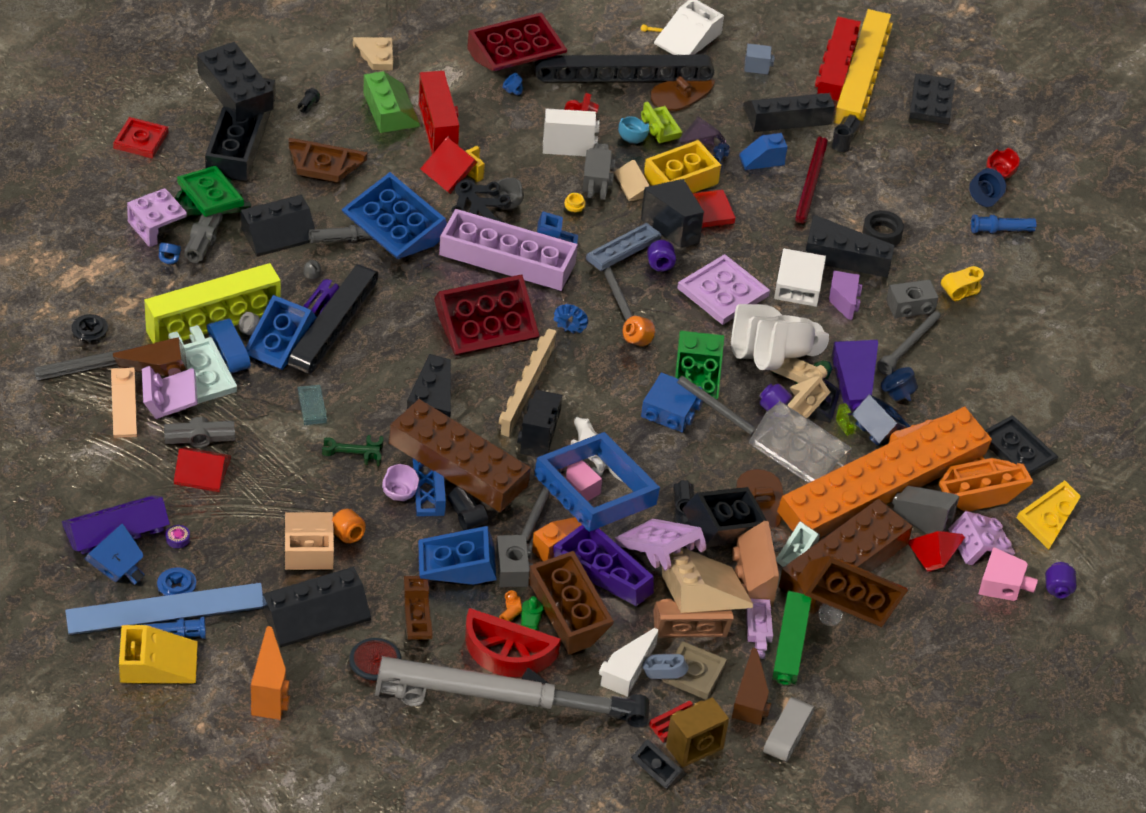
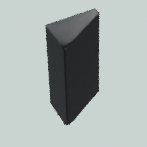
(826, 409)
(658, 764)

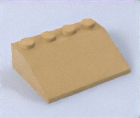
(703, 584)

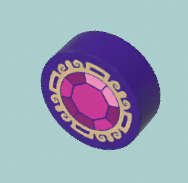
(177, 536)

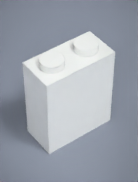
(569, 132)
(800, 277)

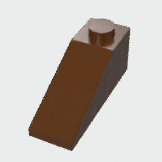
(164, 357)
(753, 693)

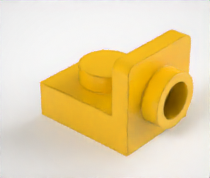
(477, 171)

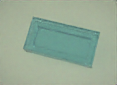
(312, 405)

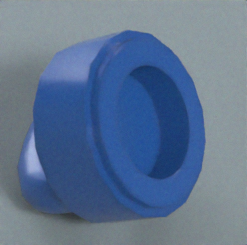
(512, 83)
(170, 249)

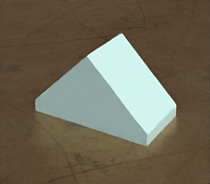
(799, 542)

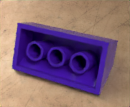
(137, 516)

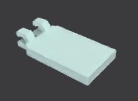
(212, 374)

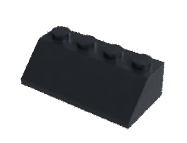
(790, 112)
(316, 607)

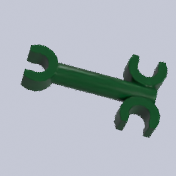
(370, 450)

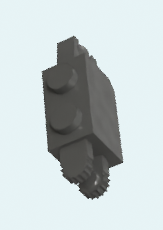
(597, 170)

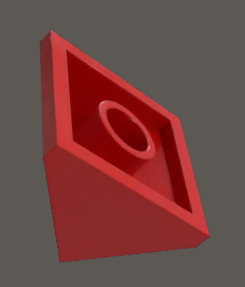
(201, 469)

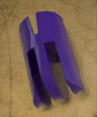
(322, 295)

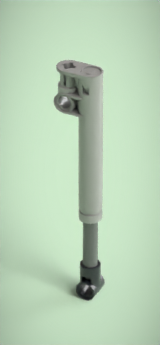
(411, 679)

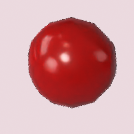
(1005, 162)

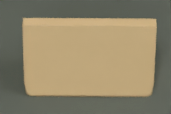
(631, 180)

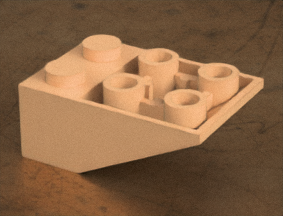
(309, 540)

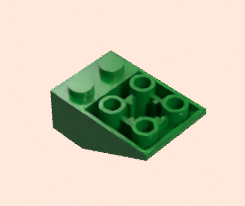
(700, 360)

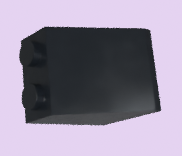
(673, 212)

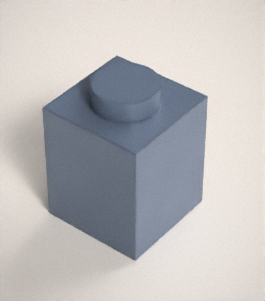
(758, 59)

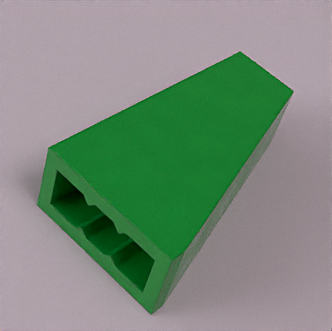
(791, 638)

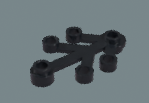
(467, 190)

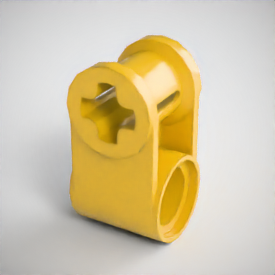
(962, 283)

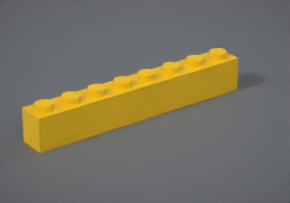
(863, 66)

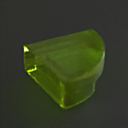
(843, 419)

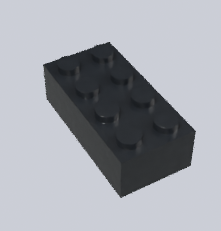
(235, 81)

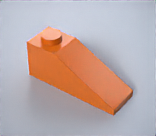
(551, 534)

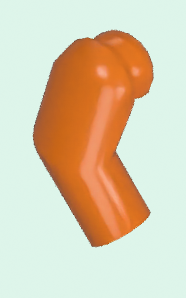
(513, 606)

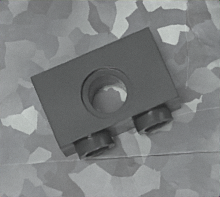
(912, 298)
(512, 560)

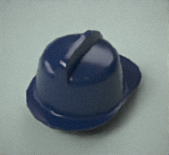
(987, 187)
(900, 384)

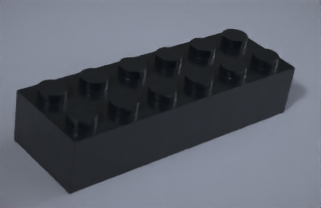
(236, 143)

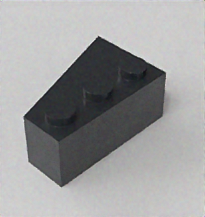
(434, 385)
(540, 423)

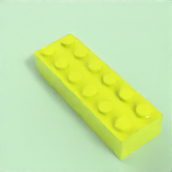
(211, 302)

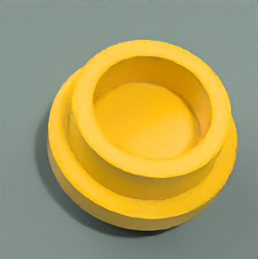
(574, 202)

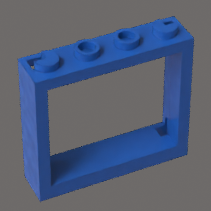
(644, 489)

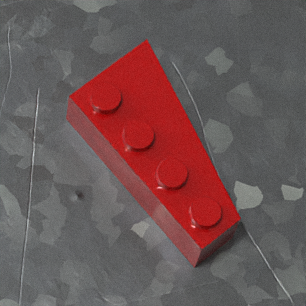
(838, 57)

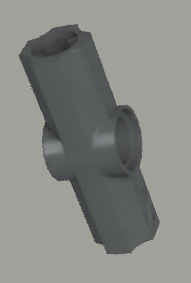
(202, 236)
(199, 432)

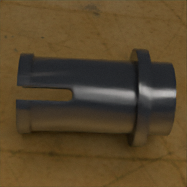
(311, 97)

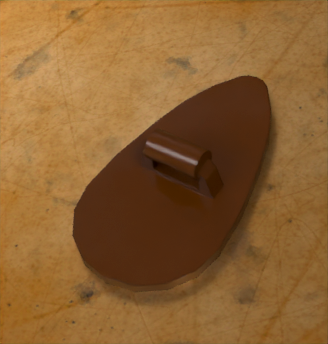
(680, 93)
(766, 491)

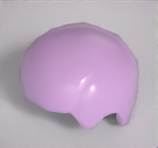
(400, 482)

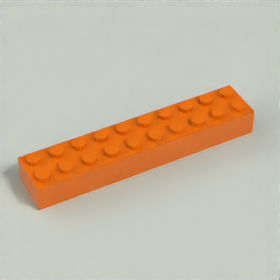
(885, 472)

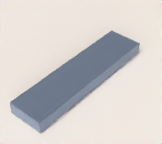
(623, 246)

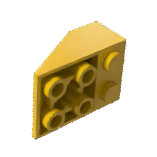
(156, 656)

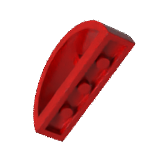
(500, 631)

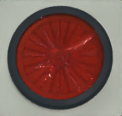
(367, 656)

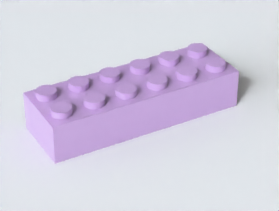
(508, 249)

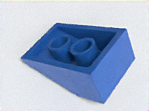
(279, 332)
(458, 557)

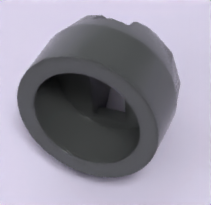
(309, 269)

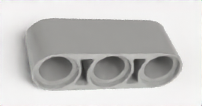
(789, 729)

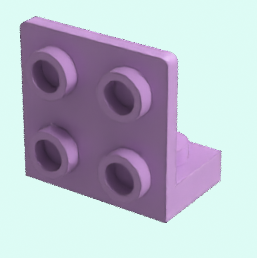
(152, 212)
(170, 393)
(980, 536)

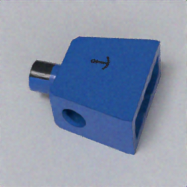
(117, 556)

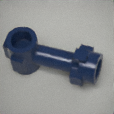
(721, 151)

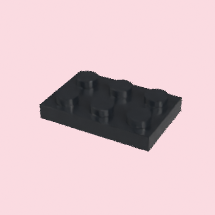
(932, 98)

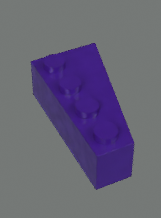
(608, 564)

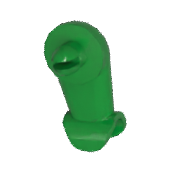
(531, 613)

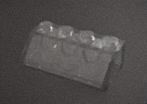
(799, 443)

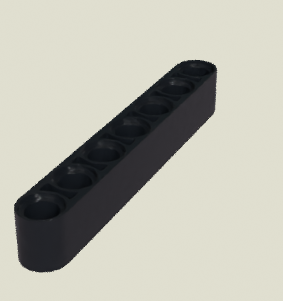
(333, 319)

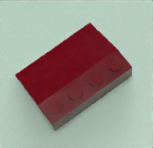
(514, 42)
(486, 314)

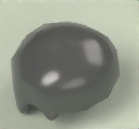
(512, 188)

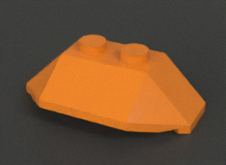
(985, 483)

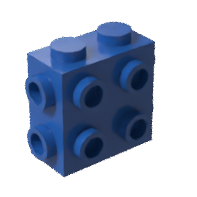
(670, 404)

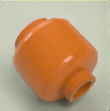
(638, 331)
(348, 526)

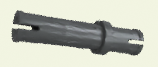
(338, 234)

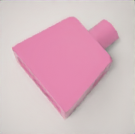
(1005, 576)

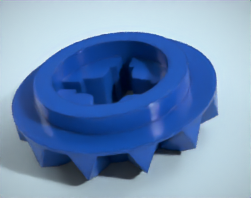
(579, 318)
(176, 576)

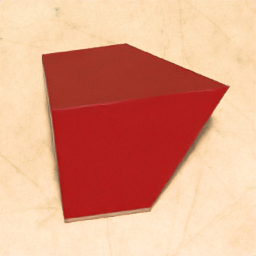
(935, 548)

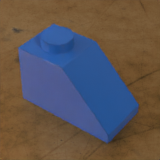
(765, 152)

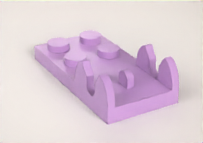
(660, 539)

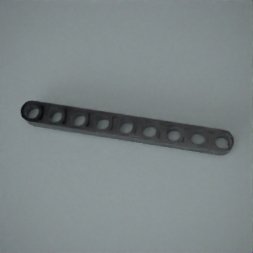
(633, 68)

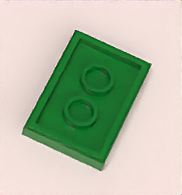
(210, 191)

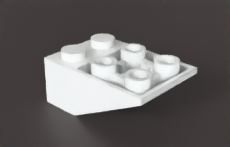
(690, 29)

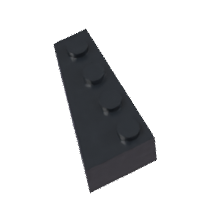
(849, 248)

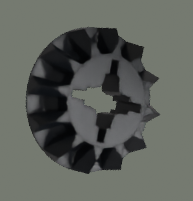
(93, 322)

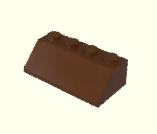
(851, 589)
(570, 601)

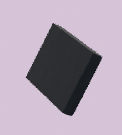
(1018, 444)

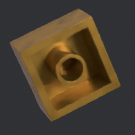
(697, 732)

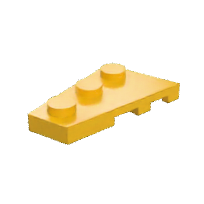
(1049, 513)

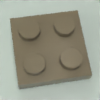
(702, 672)

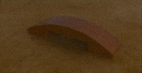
(417, 608)

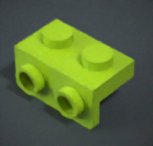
(660, 123)

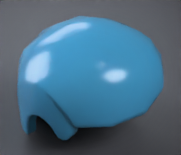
(633, 129)

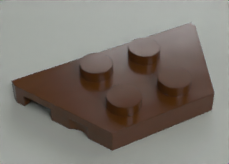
(324, 160)

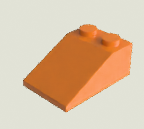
(269, 681)

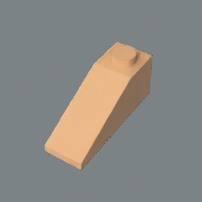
(124, 402)

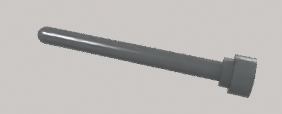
(888, 364)
(536, 511)

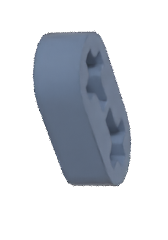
(665, 666)

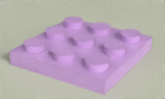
(722, 287)

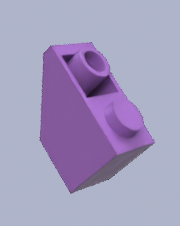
(844, 292)

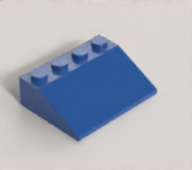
(396, 217)

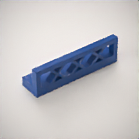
(438, 491)

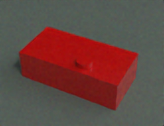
(437, 109)

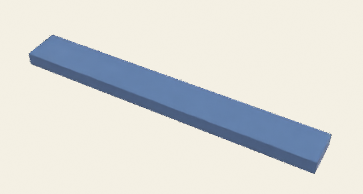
(164, 608)

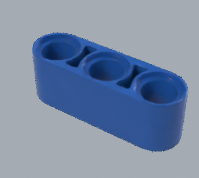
(229, 345)

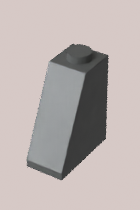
(926, 508)

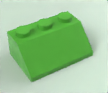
(389, 102)

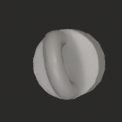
(248, 323)

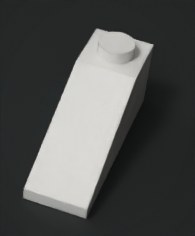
(626, 663)

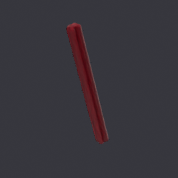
(811, 180)

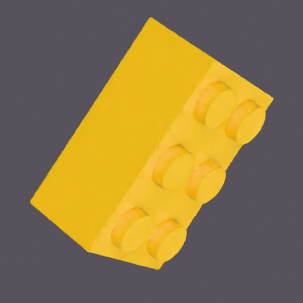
(685, 162)

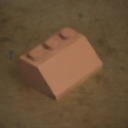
(757, 563)
(675, 624)

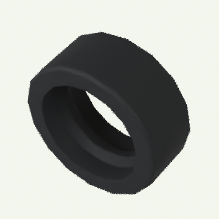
(887, 219)

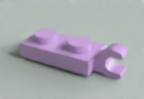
(759, 625)

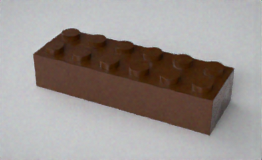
(459, 455)
(861, 541)

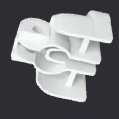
(769, 336)

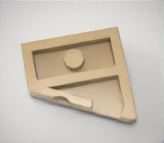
(375, 51)

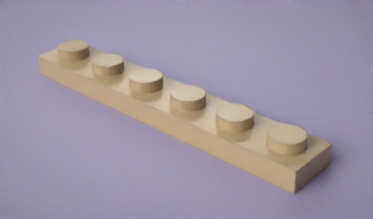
(525, 387)

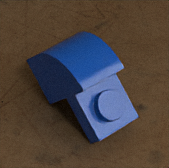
(552, 226)

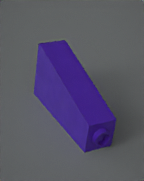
(855, 370)

